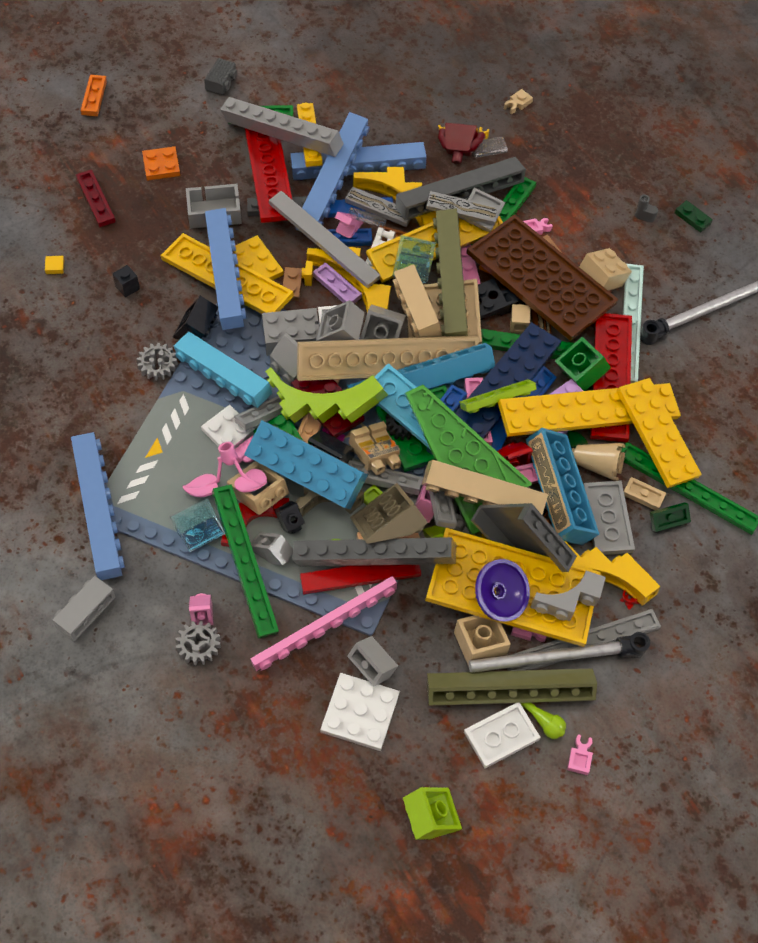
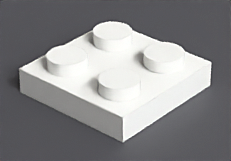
(224, 429)

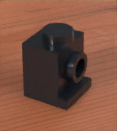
(284, 515)

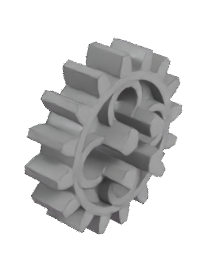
(150, 355)

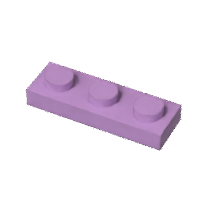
(336, 284)

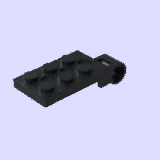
(500, 305)

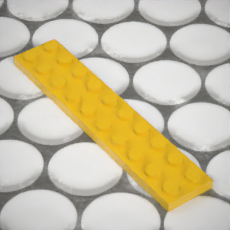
(573, 410)

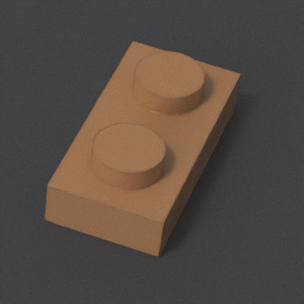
(292, 281)

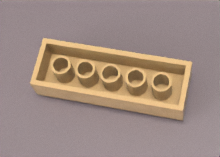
(478, 487)

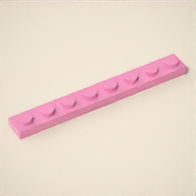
(317, 628)

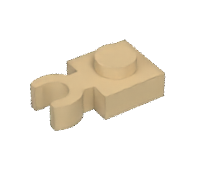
(518, 100)

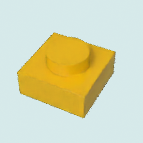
(307, 273)

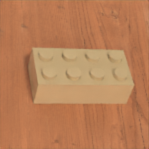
(416, 303)

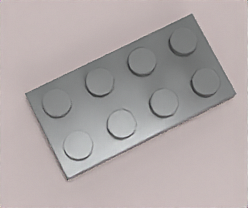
(611, 517)

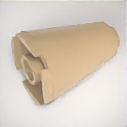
(601, 458)

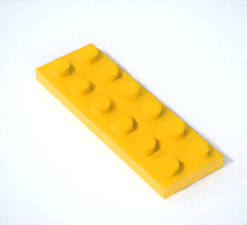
(658, 433)

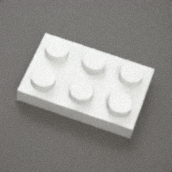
(501, 735)

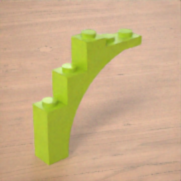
(348, 403)

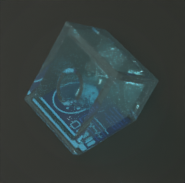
(197, 524)

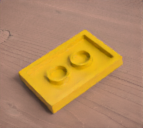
(257, 257)

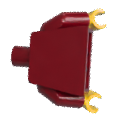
(461, 139)

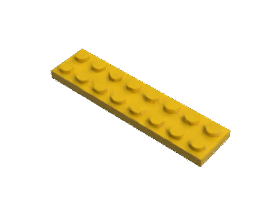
(384, 255)
(257, 290)

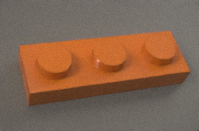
(93, 95)

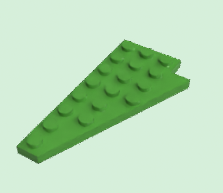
(459, 446)

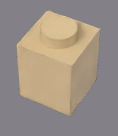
(519, 318)

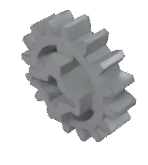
(190, 638)

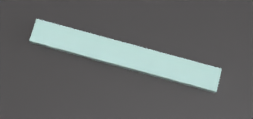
(632, 306)

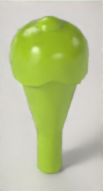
(552, 725)

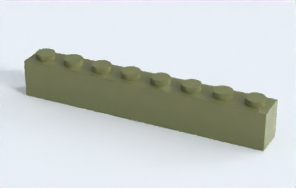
(451, 273)
(511, 686)

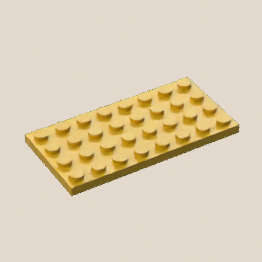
(455, 586)

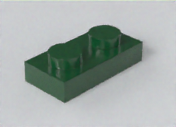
(693, 216)
(670, 516)

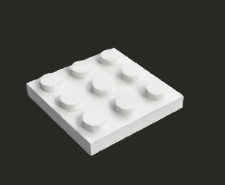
(360, 712)

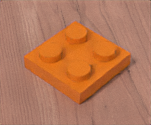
(161, 163)

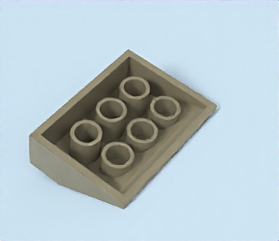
(389, 517)

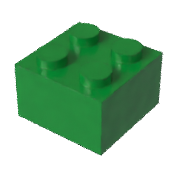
(583, 364)

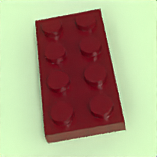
(336, 424)

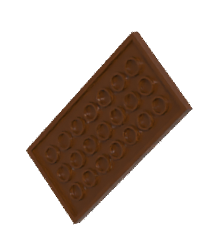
(542, 277)

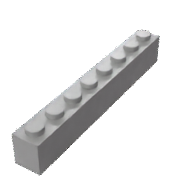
(282, 126)

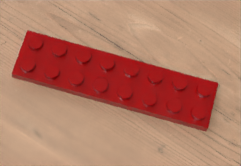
(268, 172)
(614, 342)

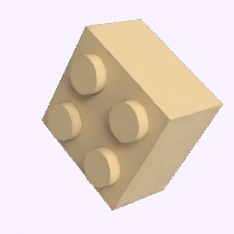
(606, 268)
(481, 638)

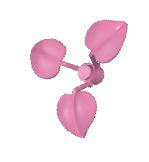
(251, 481)

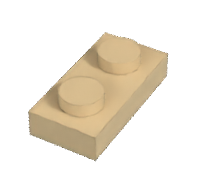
(644, 494)

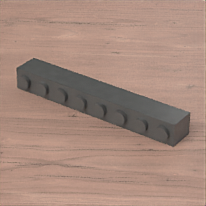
(487, 179)
(387, 552)

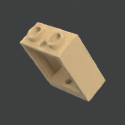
(262, 501)

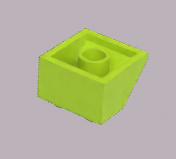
(431, 812)

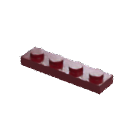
(95, 198)

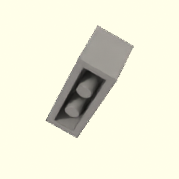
(83, 608)

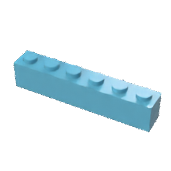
(222, 370)

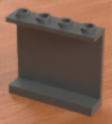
(525, 529)

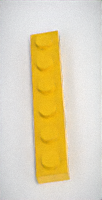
(312, 157)

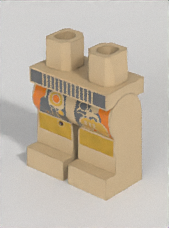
(375, 448)

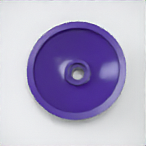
(510, 586)

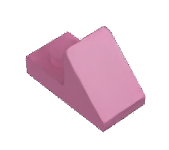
(348, 224)

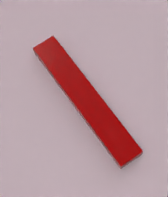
(354, 576)

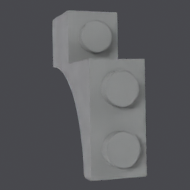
(564, 604)

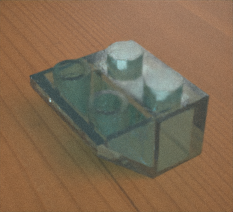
(415, 252)

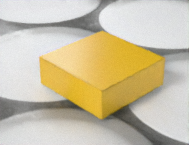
(54, 264)

